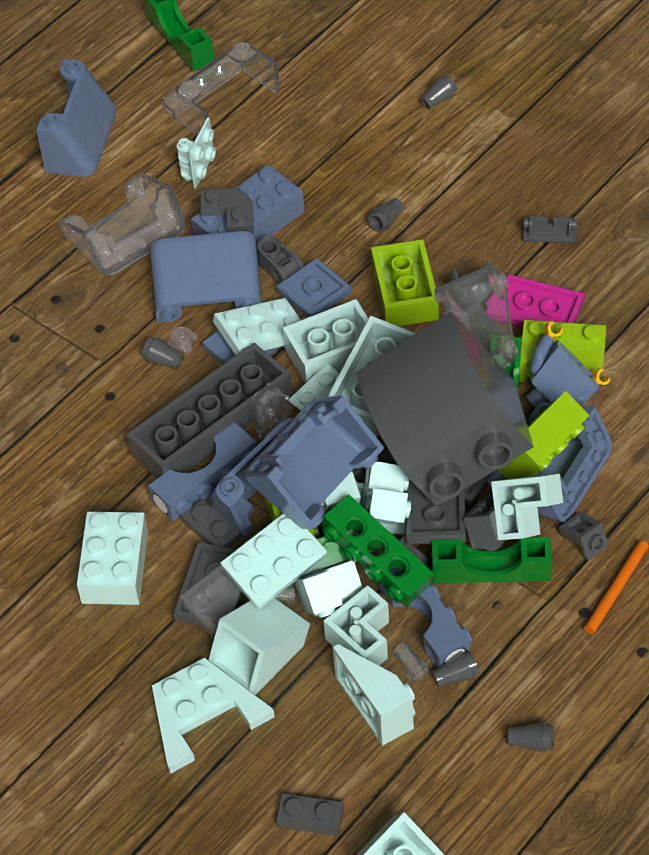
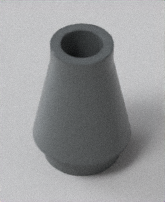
(440, 90)
(384, 216)
(161, 353)
(457, 669)
(533, 736)

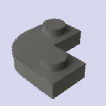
(232, 203)

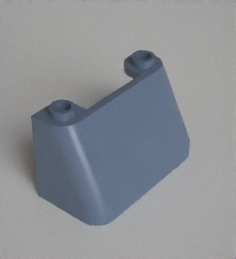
(76, 139)
(204, 272)
(313, 459)
(576, 464)
(234, 490)

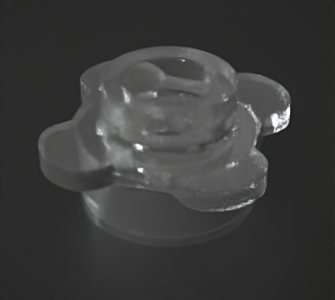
(182, 339)

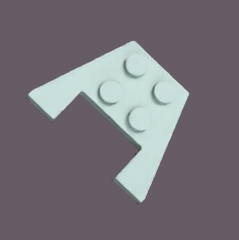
(196, 697)

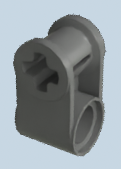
(277, 259)

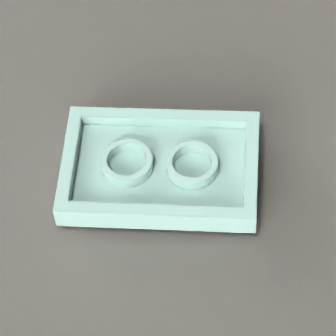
(257, 324)
(273, 560)

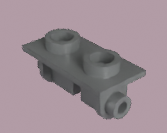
(541, 230)

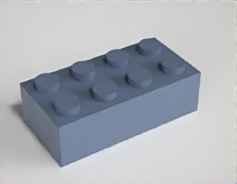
(274, 205)

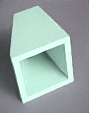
(257, 643)

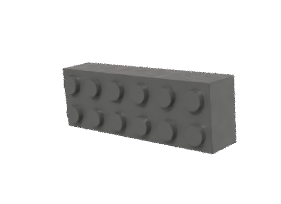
(185, 428)

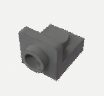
(586, 533)

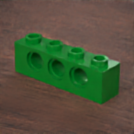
(351, 515)

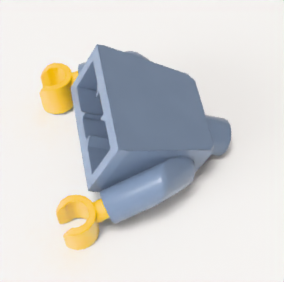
(558, 370)

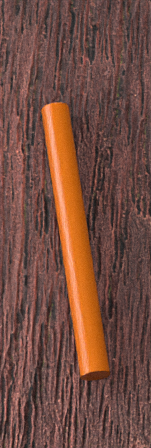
(616, 587)

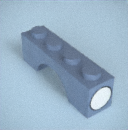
(178, 491)
(444, 636)

